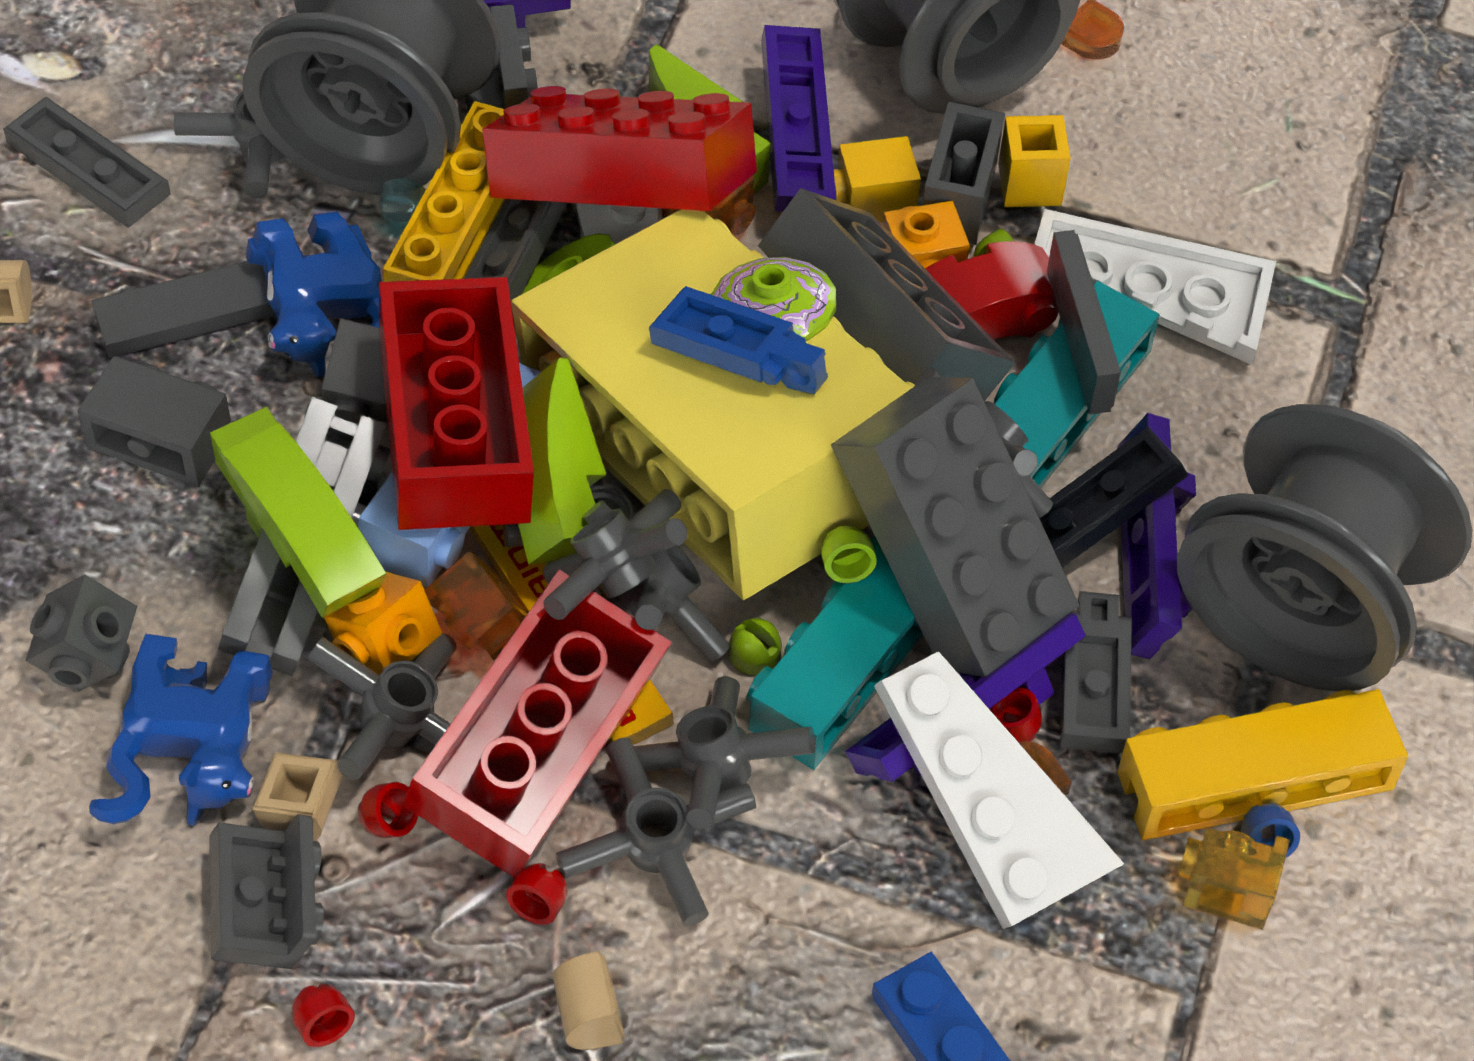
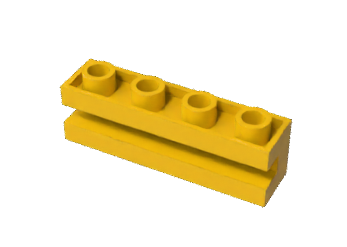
(452, 212)
(1278, 756)

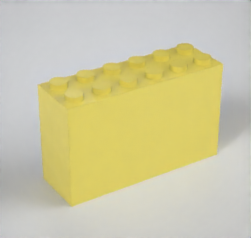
(737, 452)

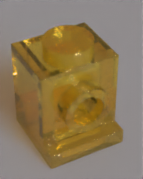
(1232, 875)

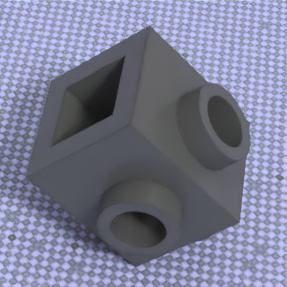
(81, 633)

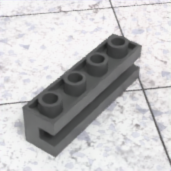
(272, 606)

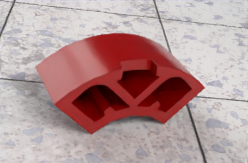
(1002, 289)

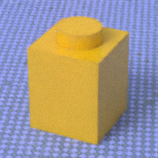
(1034, 161)
(877, 175)

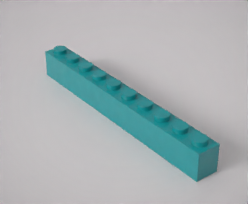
(868, 623)

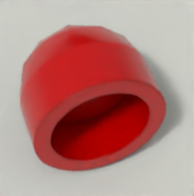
(1021, 713)
(387, 801)
(537, 894)
(321, 1015)

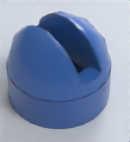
(1280, 822)

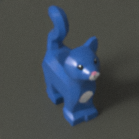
(316, 286)
(179, 717)

